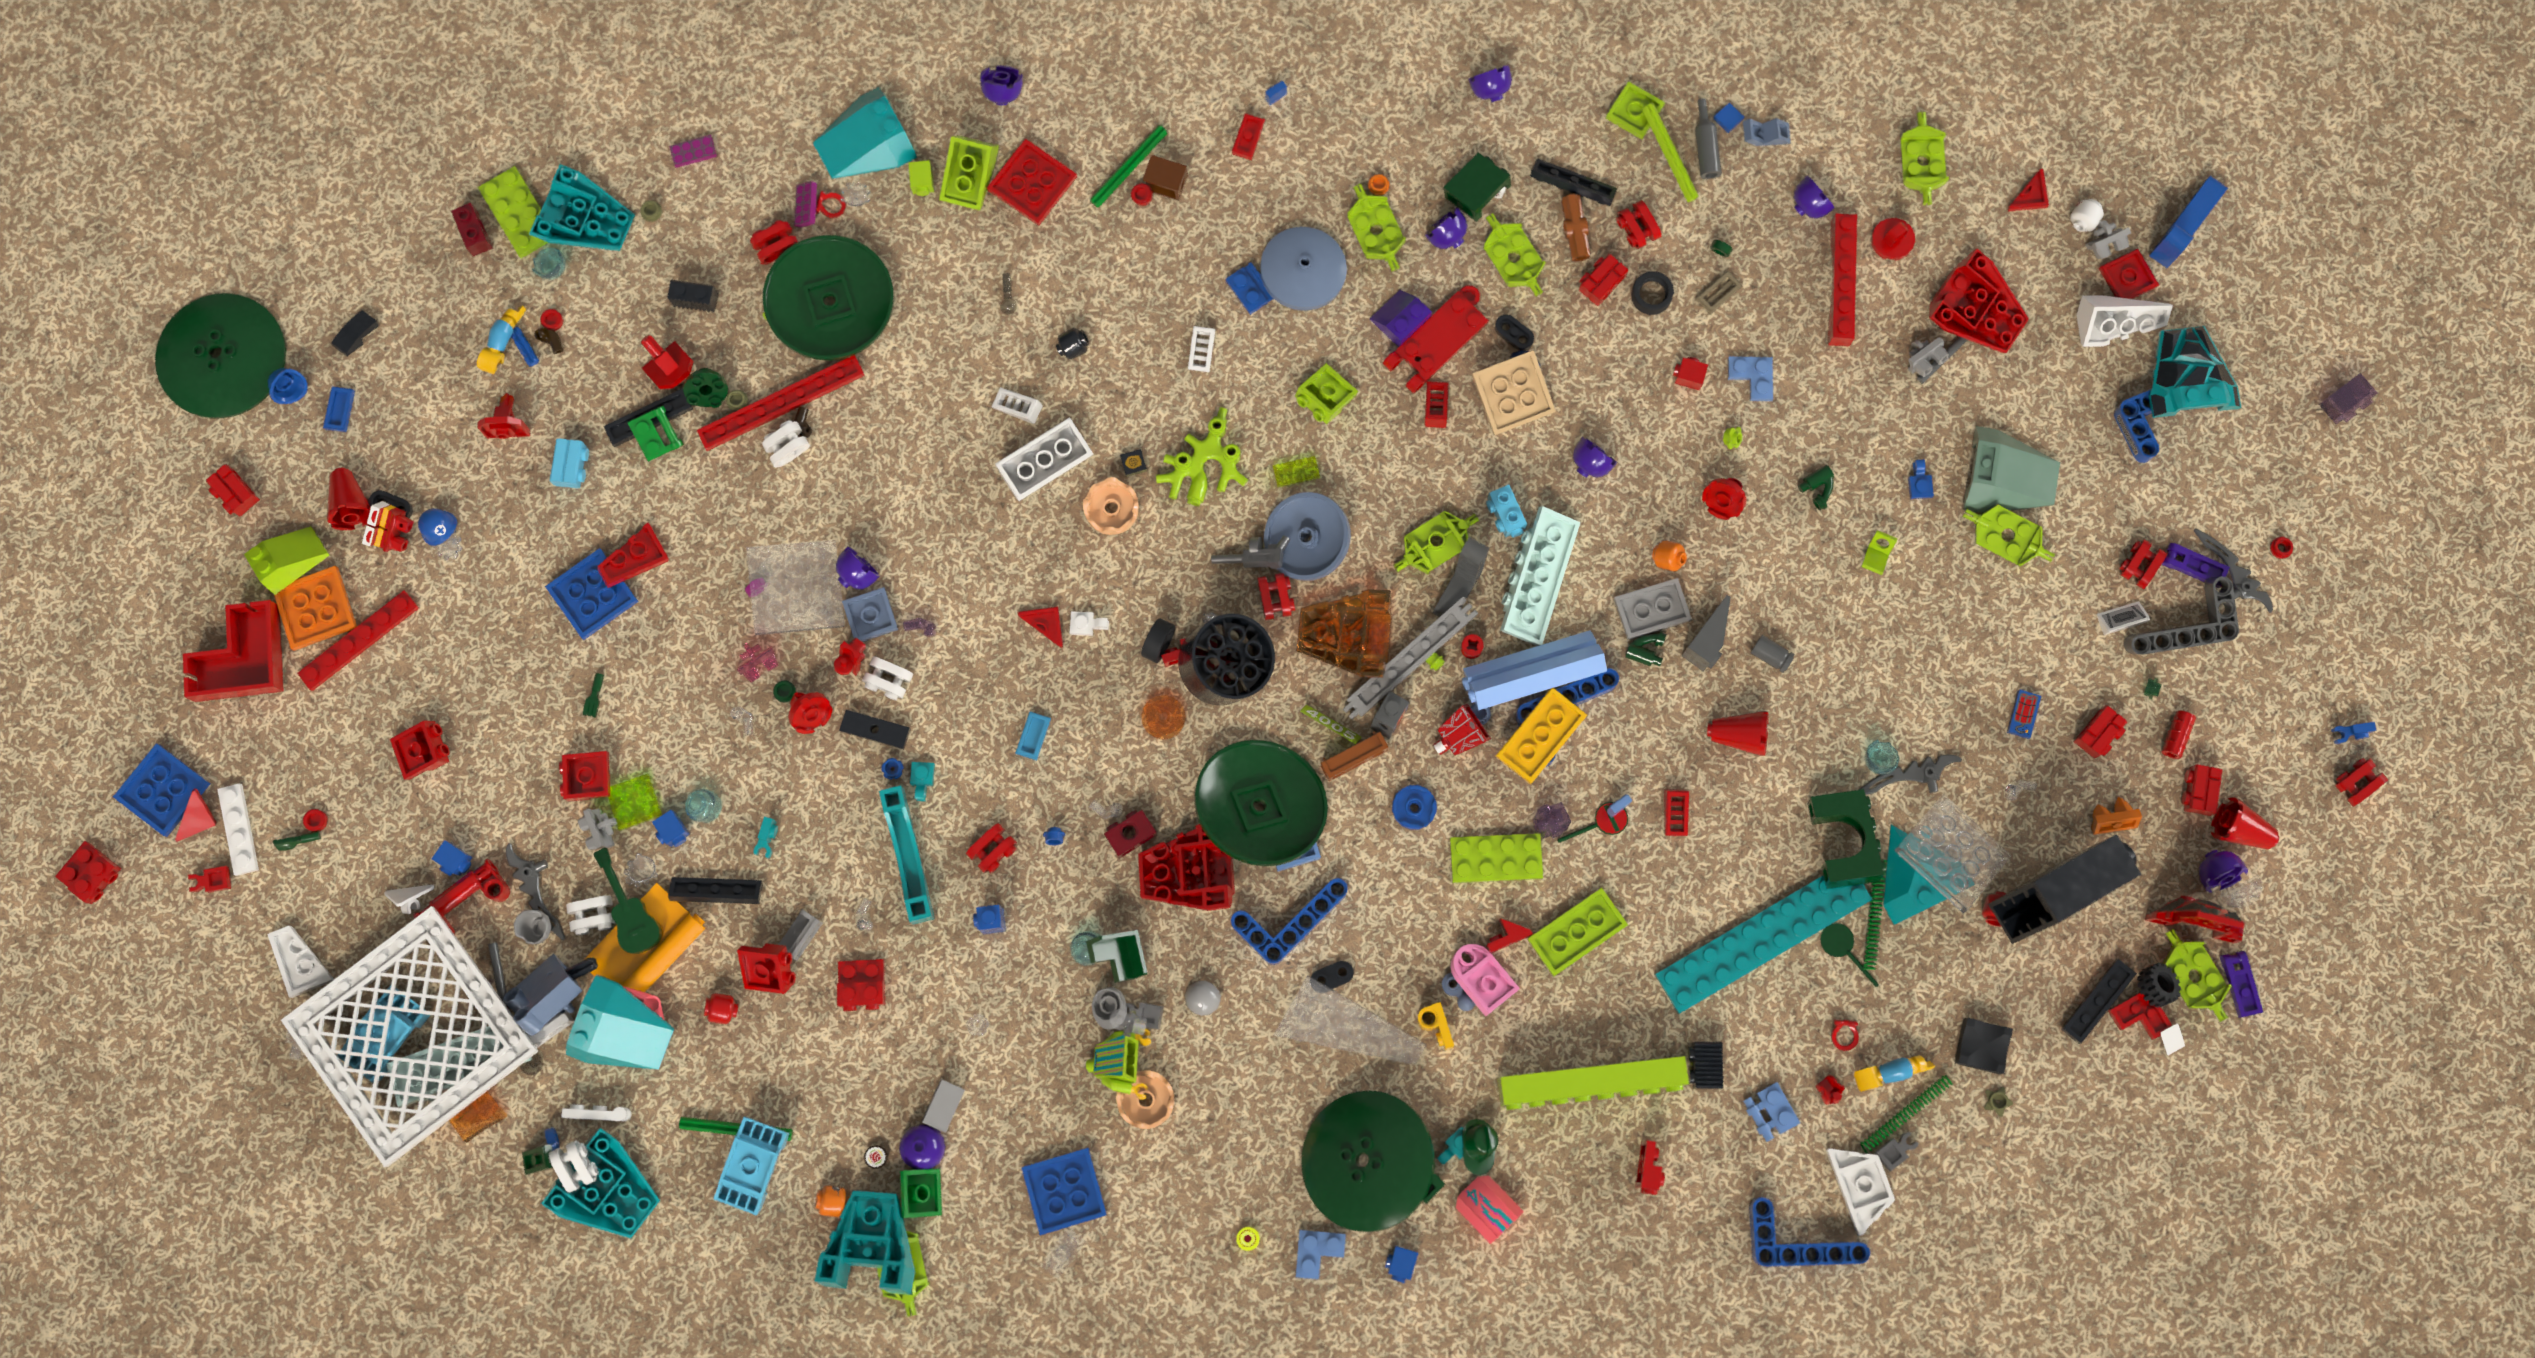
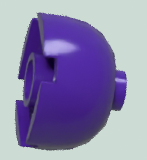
(1001, 84)
(1492, 84)
(1811, 199)
(1448, 230)
(1592, 459)
(855, 570)
(2223, 867)
(922, 1147)

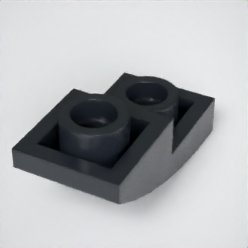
(351, 334)

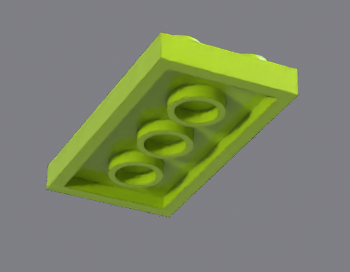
(514, 209)
(1496, 858)
(1577, 932)

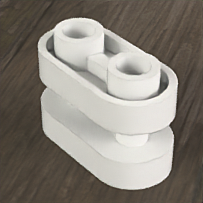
(787, 436)
(892, 690)
(601, 921)
(577, 1155)

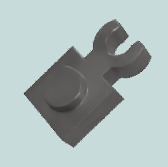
(1151, 1012)
(1894, 1153)

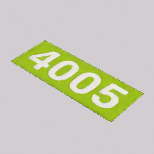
(1331, 724)

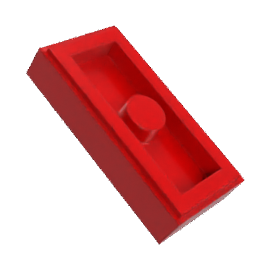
(1248, 136)

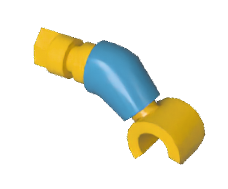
(498, 340)
(1892, 1071)

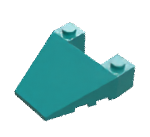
(869, 1236)

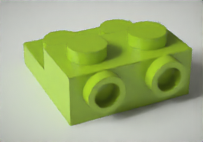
(1325, 394)

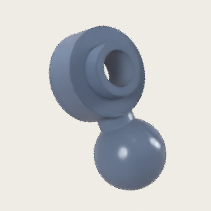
(1464, 1001)

